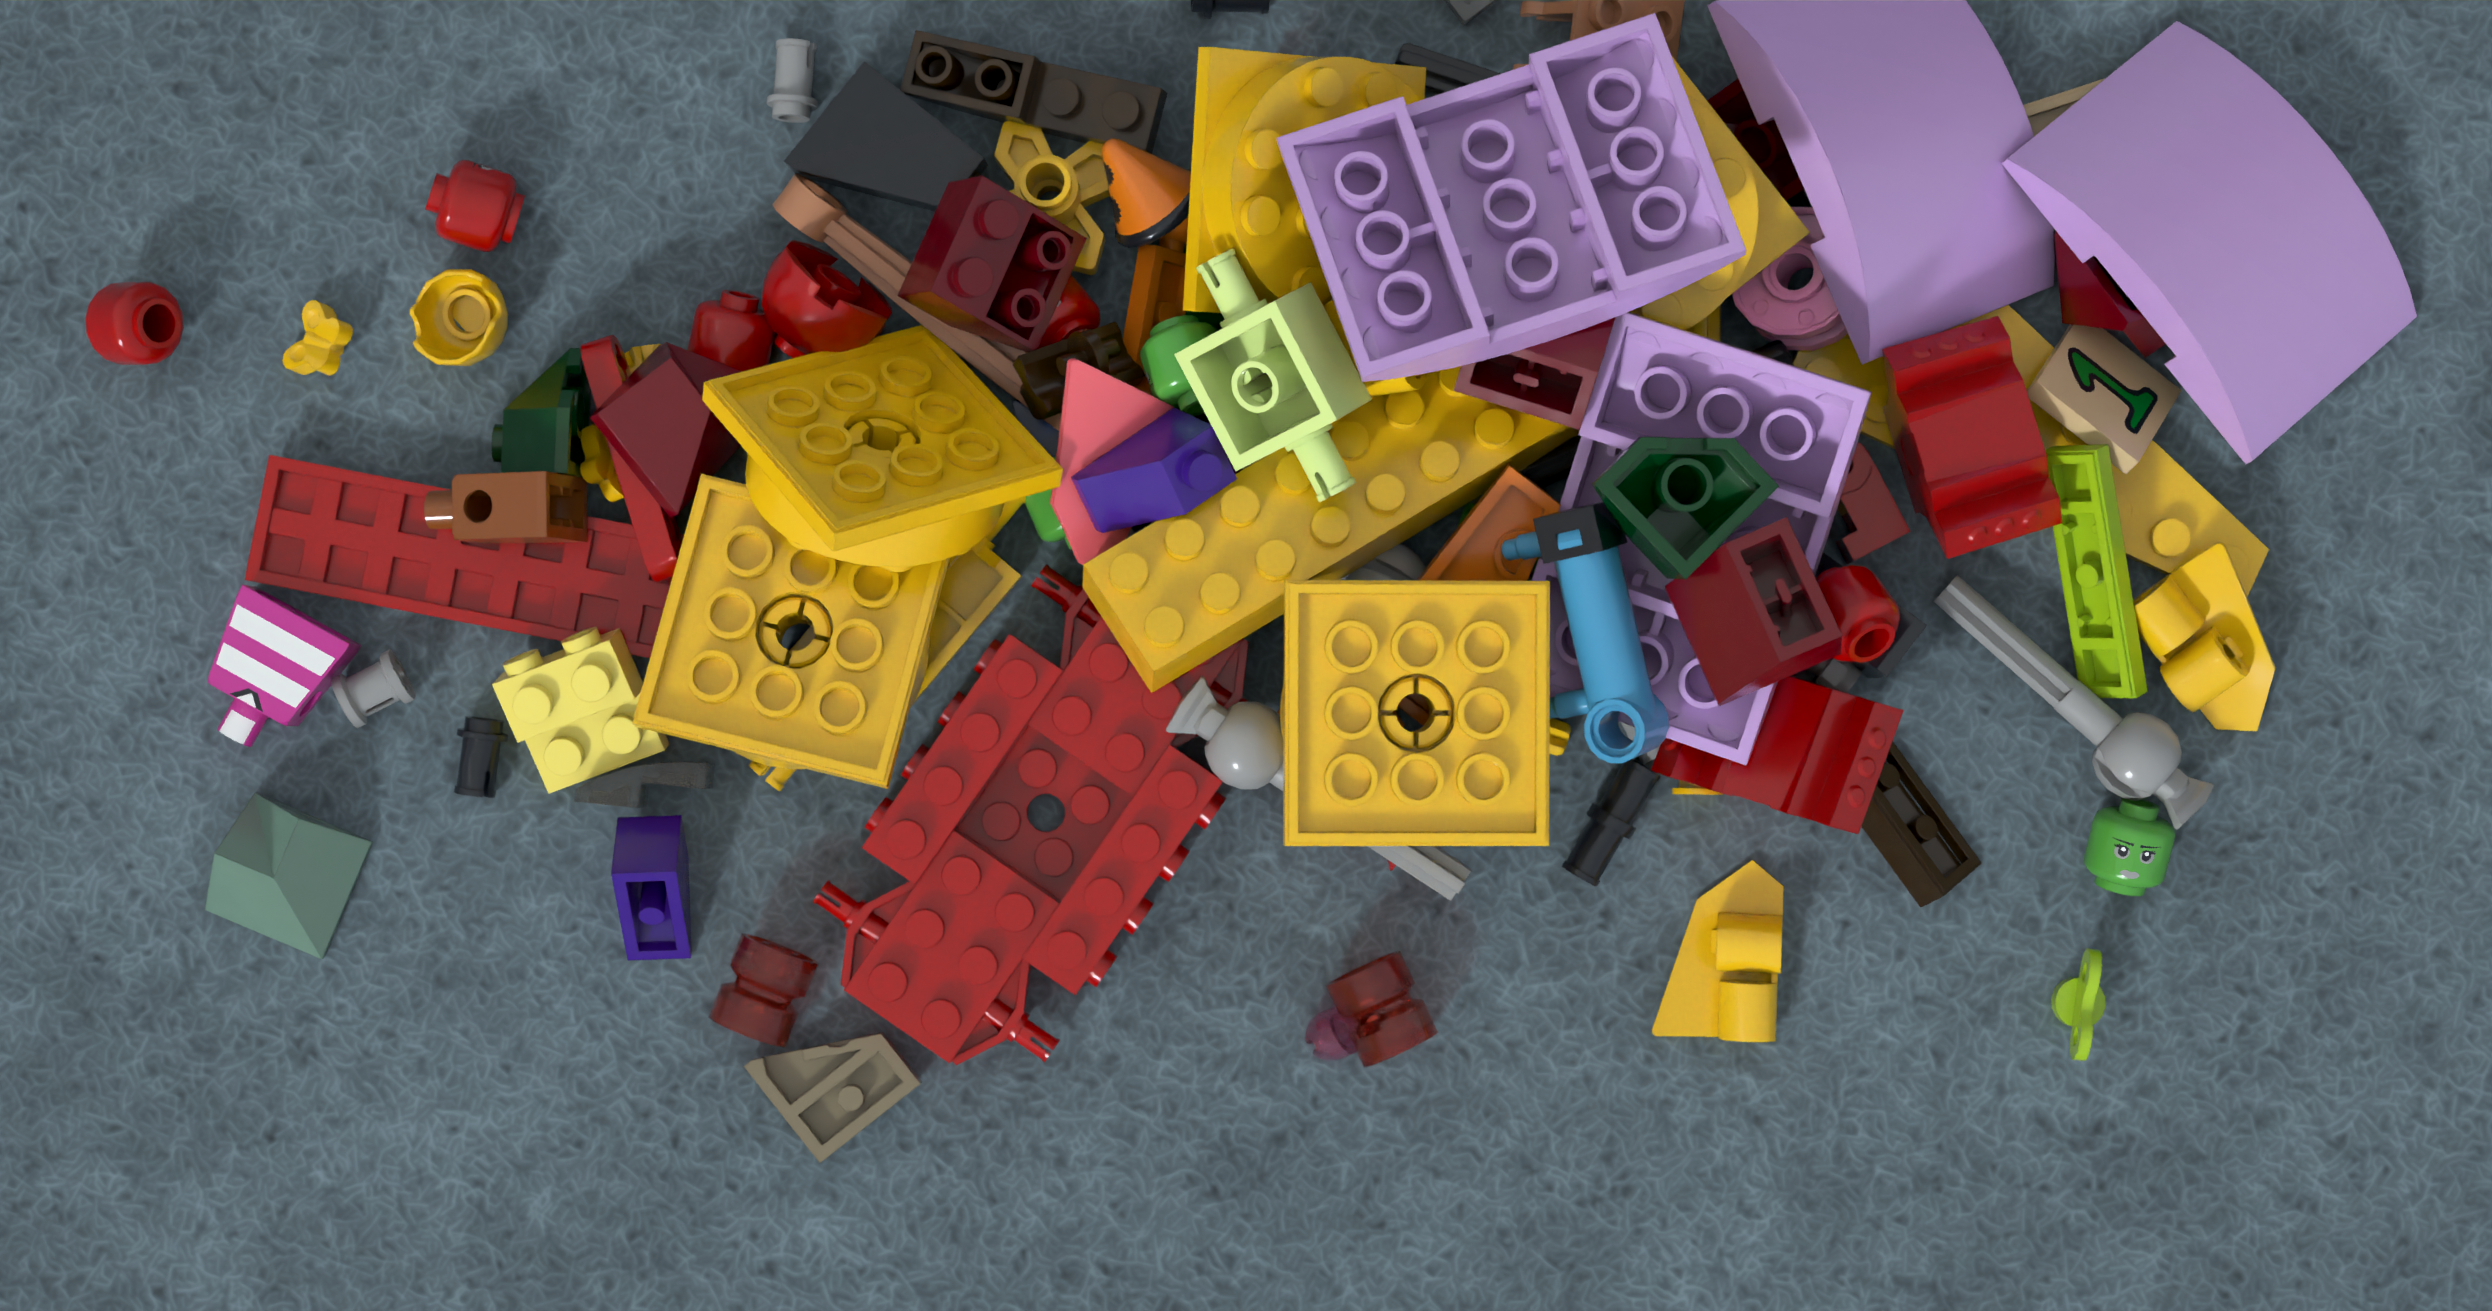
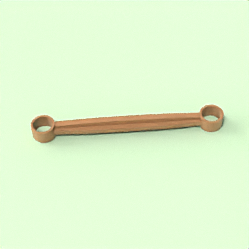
(825, 220)

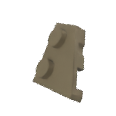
(834, 1087)

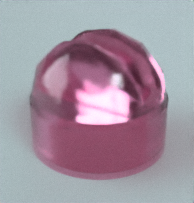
(1330, 1035)

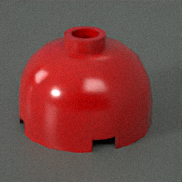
(817, 305)

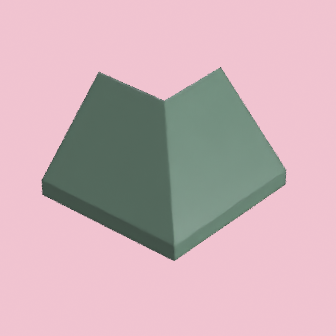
(285, 874)

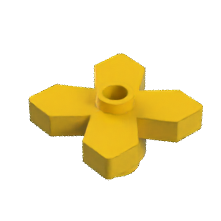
(1078, 180)

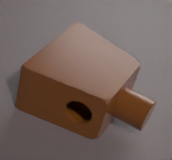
(511, 508)

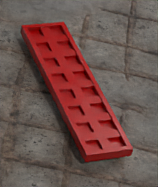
(371, 545)

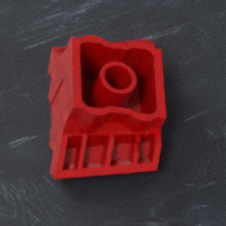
(1968, 437)
(1811, 759)

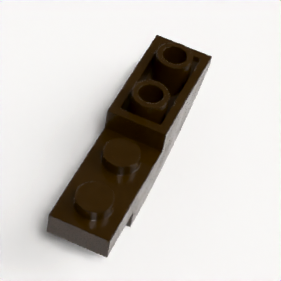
(1032, 92)

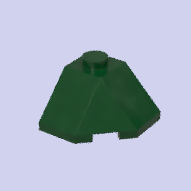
(546, 421)
(1682, 497)

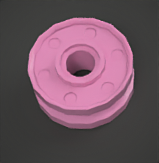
(1796, 317)

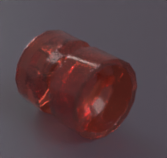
(763, 991)
(1381, 1008)

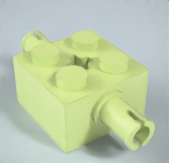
(1273, 376)

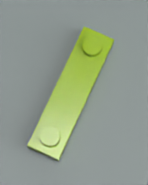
(2095, 572)

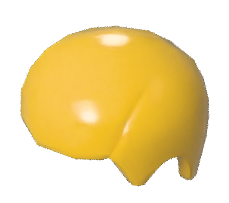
(470, 301)

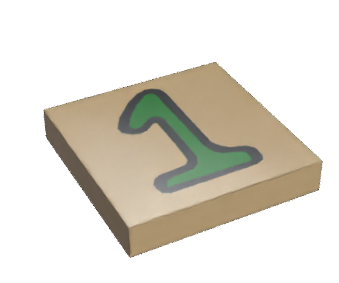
(2103, 393)

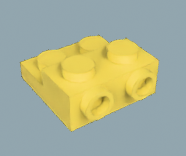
(577, 708)

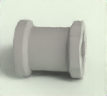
(373, 689)

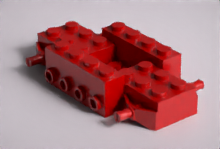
(986, 886)

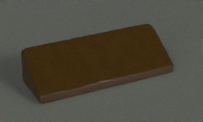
(1911, 838)

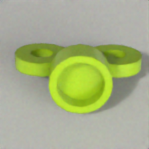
(2081, 1003)

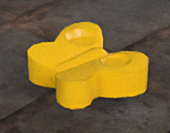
(321, 343)
(599, 464)

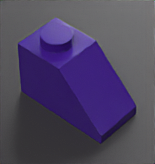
(1155, 473)
(652, 887)

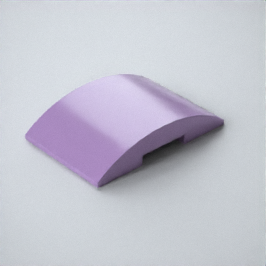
(1901, 150)
(1512, 205)
(2222, 231)
(1691, 386)

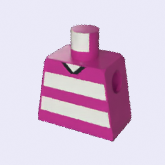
(274, 663)

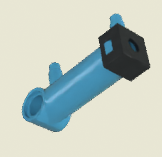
(1602, 629)

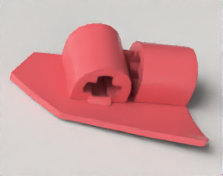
(1094, 420)

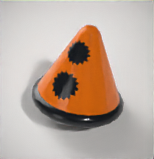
(1145, 193)

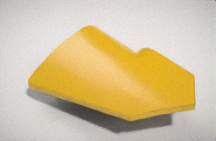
(2208, 640)
(1728, 963)

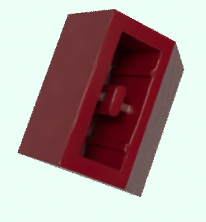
(992, 264)
(1544, 379)
(1755, 613)

